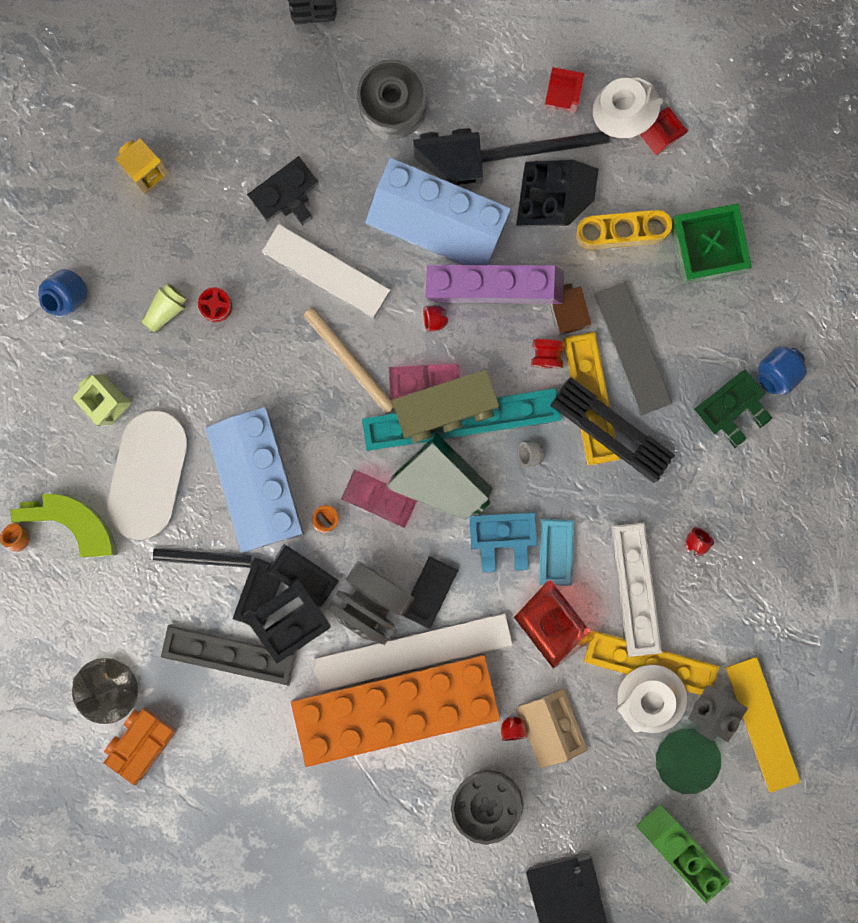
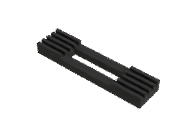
(574, 402)

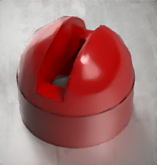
(434, 318)
(698, 541)
(513, 729)

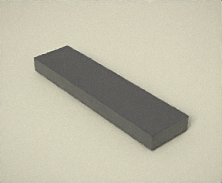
(632, 349)
(225, 655)

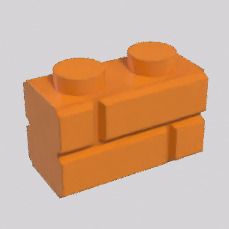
(139, 745)

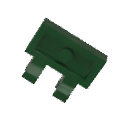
(728, 403)

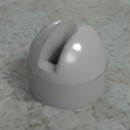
(530, 453)

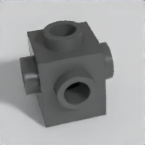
(717, 714)

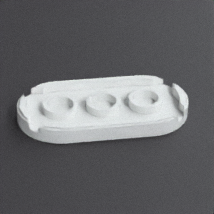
(147, 475)

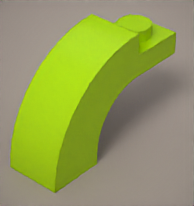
(86, 524)

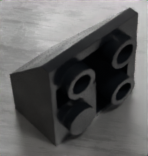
(451, 157)
(555, 192)

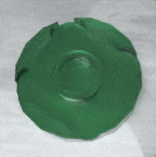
(687, 761)

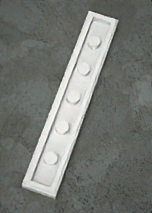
(413, 652)

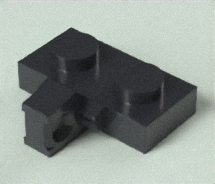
(285, 192)

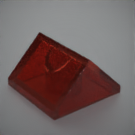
(553, 625)

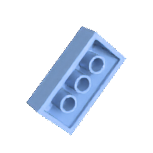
(437, 215)
(254, 480)

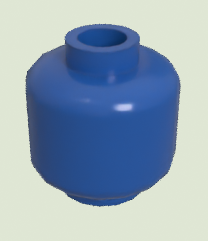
(62, 293)
(782, 370)

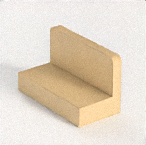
(552, 729)

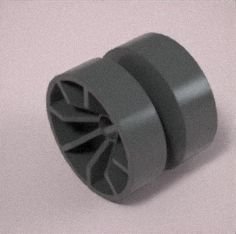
(392, 99)

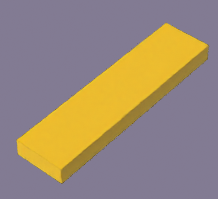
(586, 368)
(612, 654)
(762, 725)

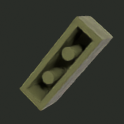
(446, 406)

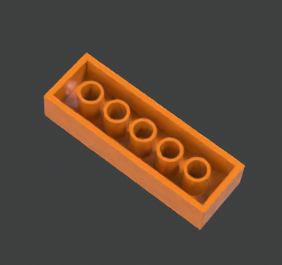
(395, 710)

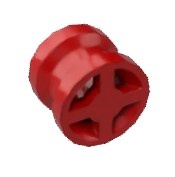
(212, 300)
(547, 354)

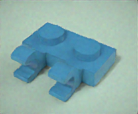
(503, 531)

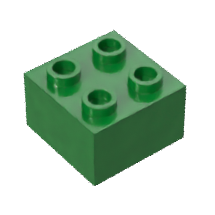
(710, 244)

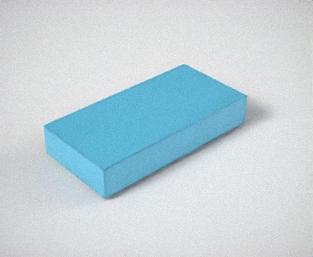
(556, 552)

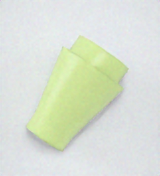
(164, 307)

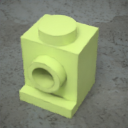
(90, 399)

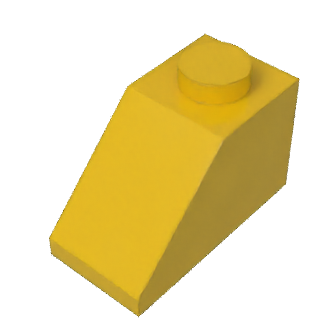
(141, 164)

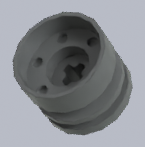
(370, 604)
(481, 825)

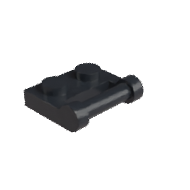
(293, 629)

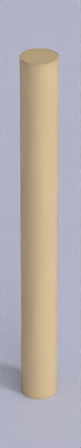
(349, 360)

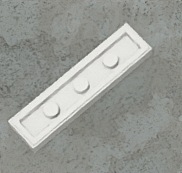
(326, 271)
(636, 589)

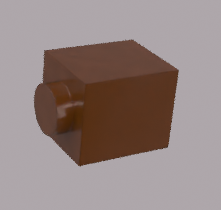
(573, 313)

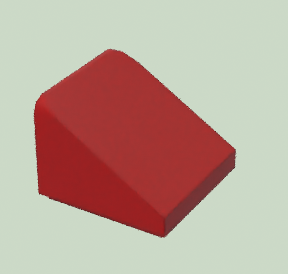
(664, 131)

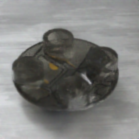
(104, 691)

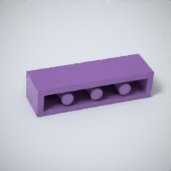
(495, 284)

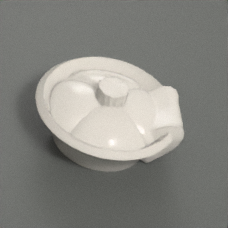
(627, 107)
(651, 699)

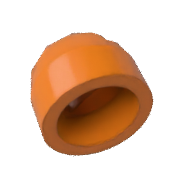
(329, 515)
(14, 537)

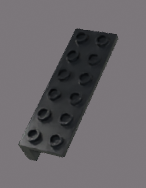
(567, 891)

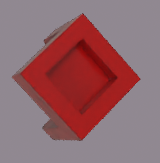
(564, 90)

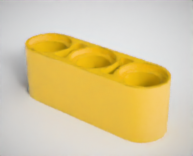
(636, 220)

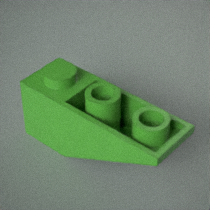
(683, 853)

